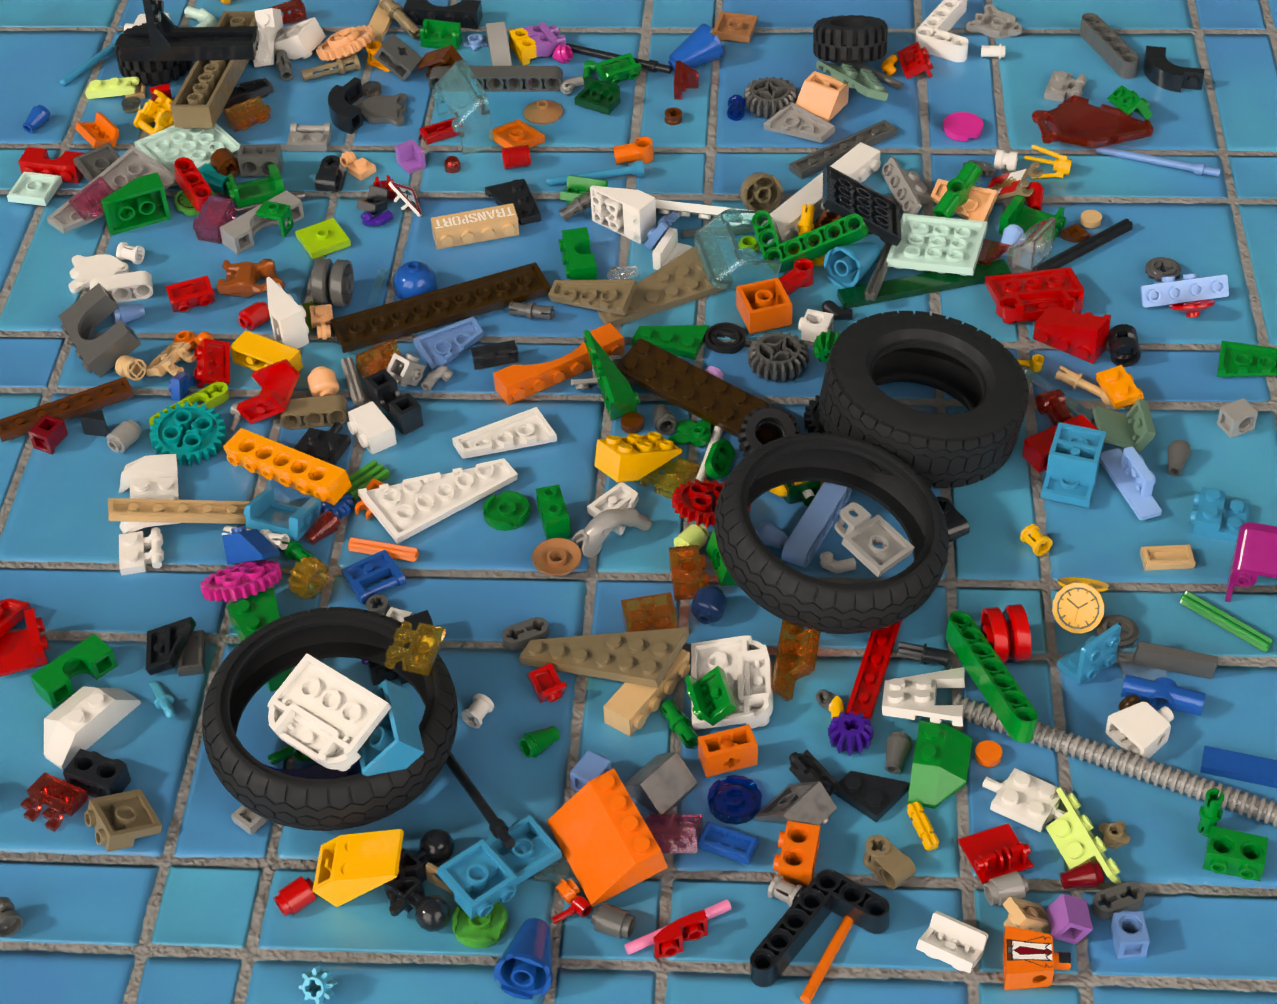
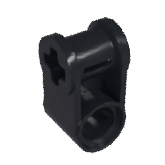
(329, 174)
(956, 522)

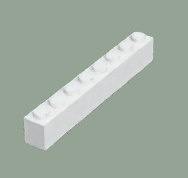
(857, 164)

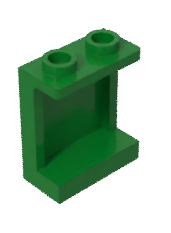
(257, 190)
(1026, 217)

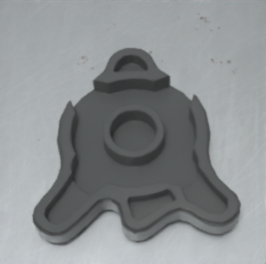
(384, 109)

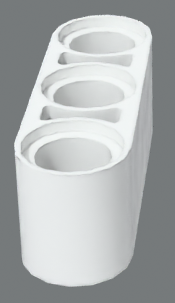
(127, 286)

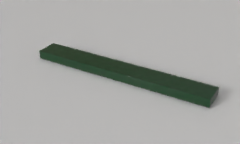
(920, 285)

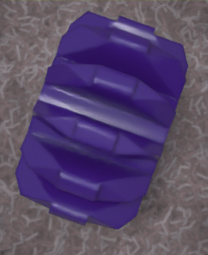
(850, 733)

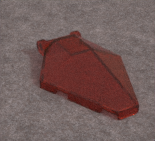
(1089, 126)

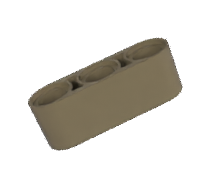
(314, 412)

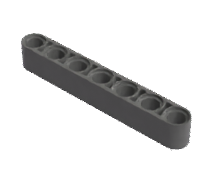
(505, 78)

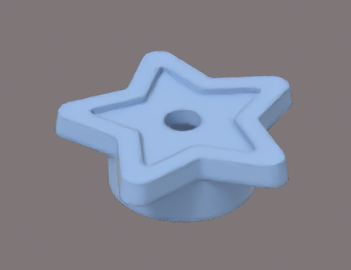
(475, 41)

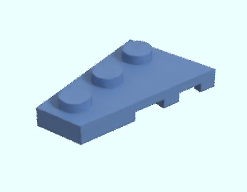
(447, 343)

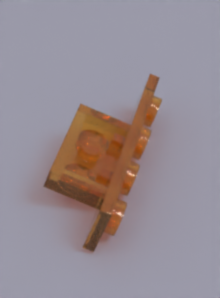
(794, 657)

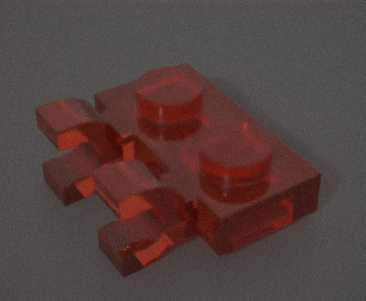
(58, 795)

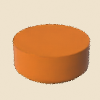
(988, 753)

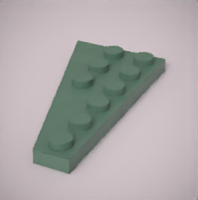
(862, 80)

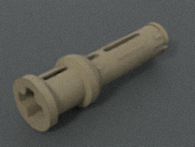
(395, 11)
(307, 74)

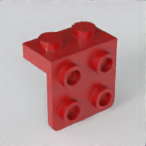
(24, 647)

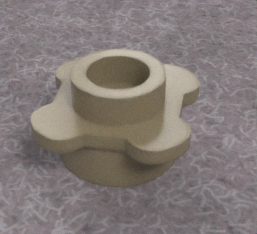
(1114, 840)

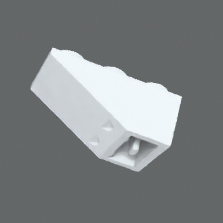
(624, 211)
(286, 317)

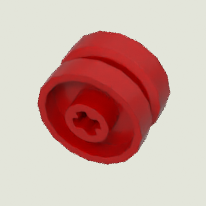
(1007, 632)

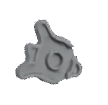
(995, 23)

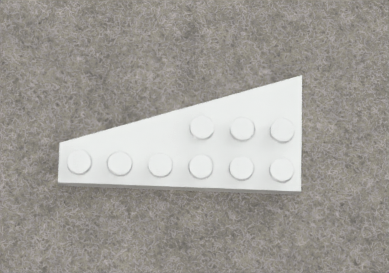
(427, 499)

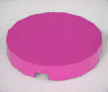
(962, 126)

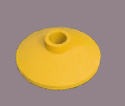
(1099, 585)

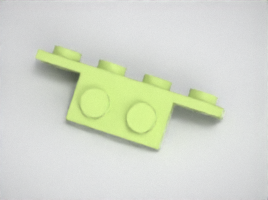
(1076, 841)

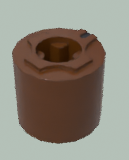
(225, 162)

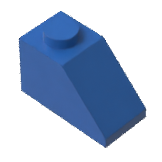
(247, 546)

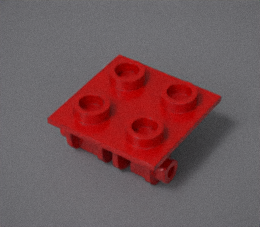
(996, 852)

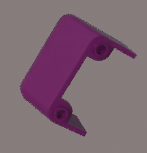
(1252, 556)

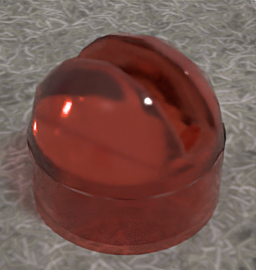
(452, 164)

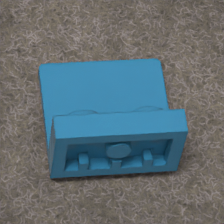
(1091, 656)

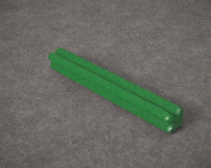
(1226, 621)

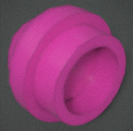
(563, 53)

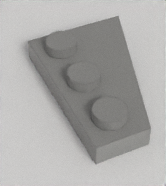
(799, 123)

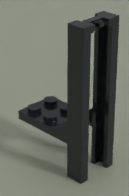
(170, 43)

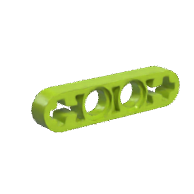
(212, 395)

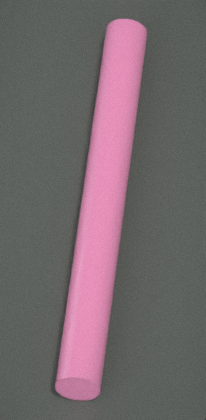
(647, 940)

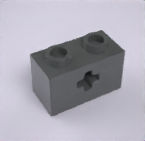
(397, 57)

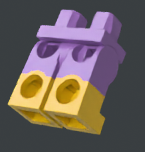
(535, 41)

